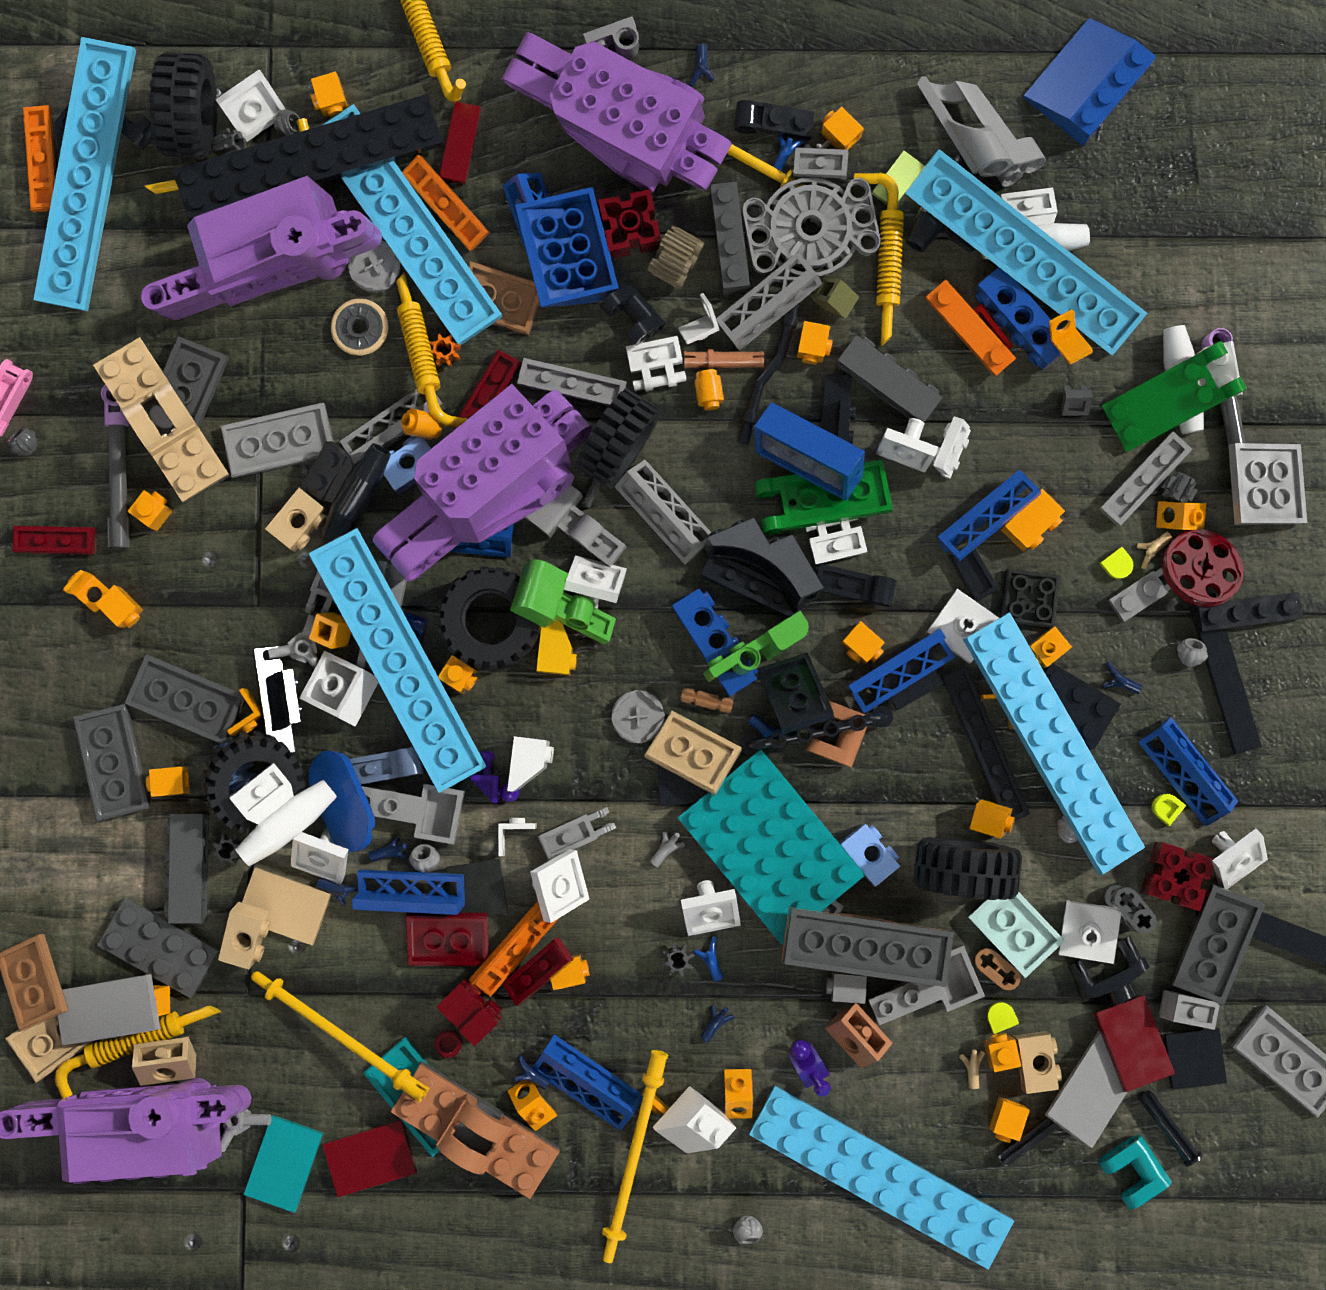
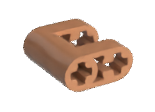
(847, 742)

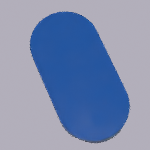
(349, 815)

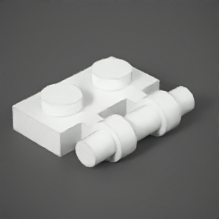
(653, 356)
(954, 441)
(838, 544)

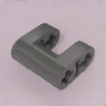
(1132, 917)

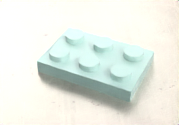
(1017, 931)

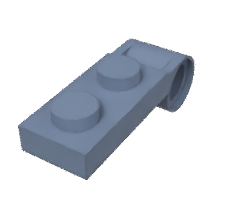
(387, 765)

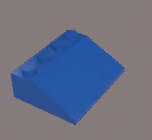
(1089, 79)
(567, 249)

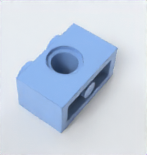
(403, 478)
(874, 870)

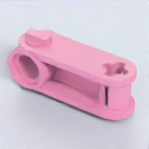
(11, 390)

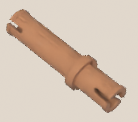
(723, 359)

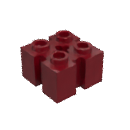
(636, 210)
(1193, 870)
(470, 1011)

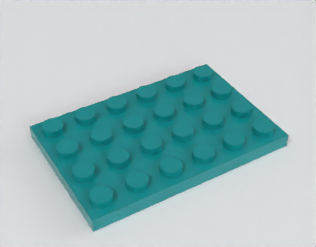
(770, 844)

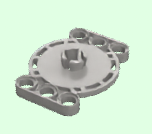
(823, 208)

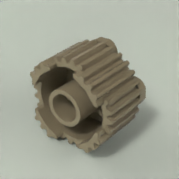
(676, 256)

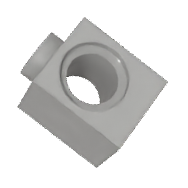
(846, 987)

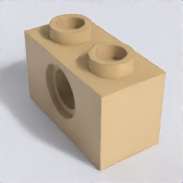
(282, 524)
(236, 948)
(164, 1061)
(1042, 1078)

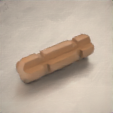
(707, 700)

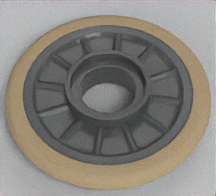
(367, 341)

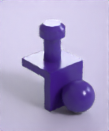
(491, 784)
(809, 1066)

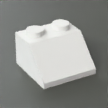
(339, 688)
(528, 761)
(694, 1123)

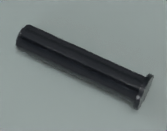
(1170, 1128)
(1027, 1141)

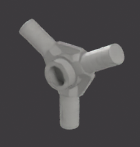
(299, 647)
(241, 1123)

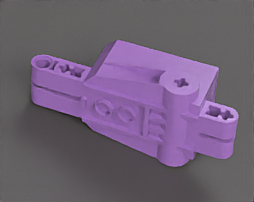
(621, 112)
(263, 247)
(485, 478)
(132, 1129)

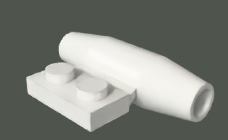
(1041, 209)
(1178, 348)
(279, 813)

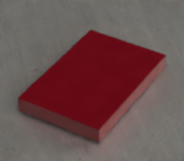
(447, 939)
(1134, 1043)
(369, 1158)

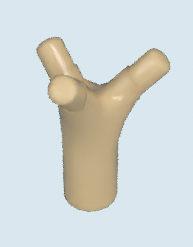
(1153, 547)
(973, 1068)

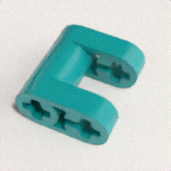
(1149, 1169)

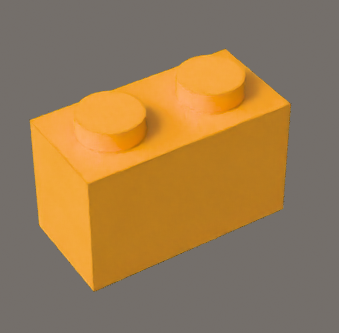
(1032, 521)

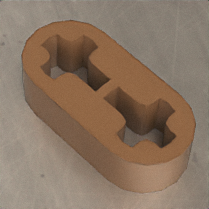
(1000, 963)

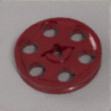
(1193, 572)

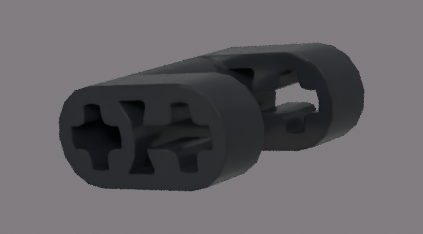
(630, 301)

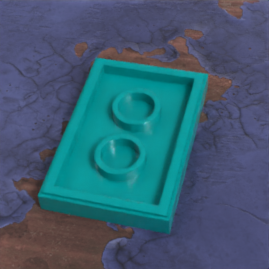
(283, 1163)

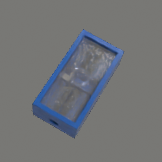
(809, 451)

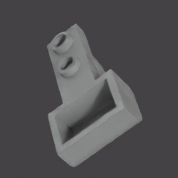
(579, 526)
(433, 813)
(909, 996)

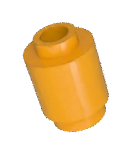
(709, 389)
(420, 424)

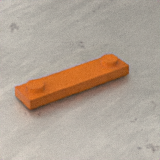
(40, 156)
(445, 203)
(970, 328)
(511, 951)

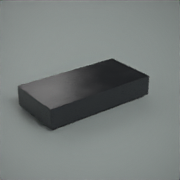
(975, 575)

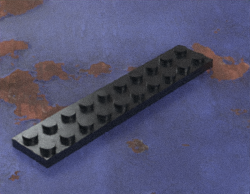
(318, 153)

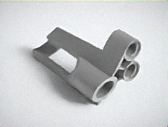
(986, 149)

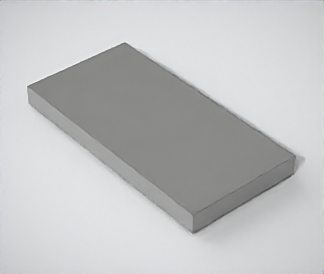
(276, 440)
(109, 1010)
(1285, 1058)
(1088, 1095)

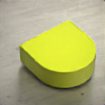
(1118, 564)
(1167, 808)
(1001, 1017)

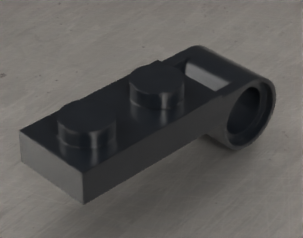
(773, 119)
(856, 585)

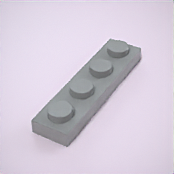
(569, 382)
(1145, 479)

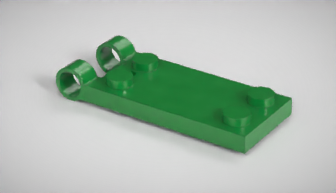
(1169, 399)
(821, 507)

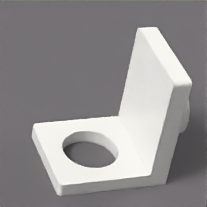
(701, 327)
(514, 823)

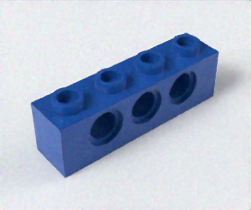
(1019, 303)
(702, 602)

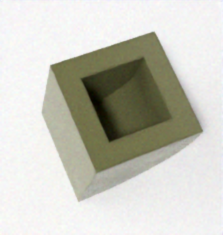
(835, 296)

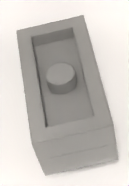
(614, 34)
(821, 163)
(1188, 1010)

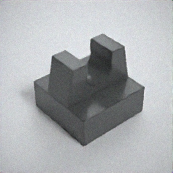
(1076, 401)

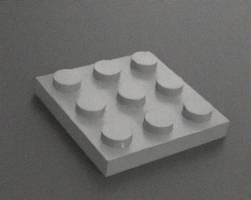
(1267, 484)

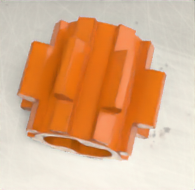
(448, 342)

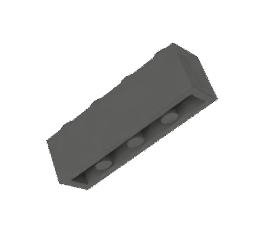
(729, 238)
(888, 380)
(187, 868)

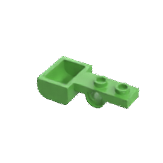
(543, 600)
(770, 644)

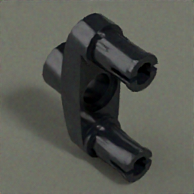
(1116, 985)

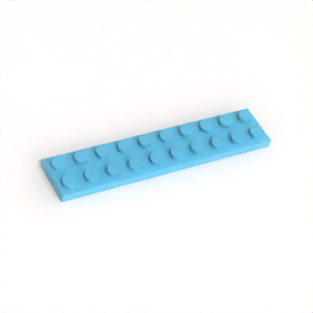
(84, 173)
(422, 247)
(1025, 251)
(397, 660)
(1054, 744)
(881, 1177)

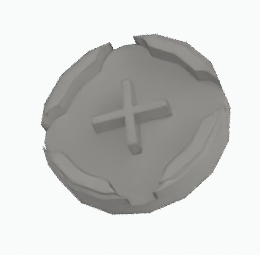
(375, 269)
(637, 716)

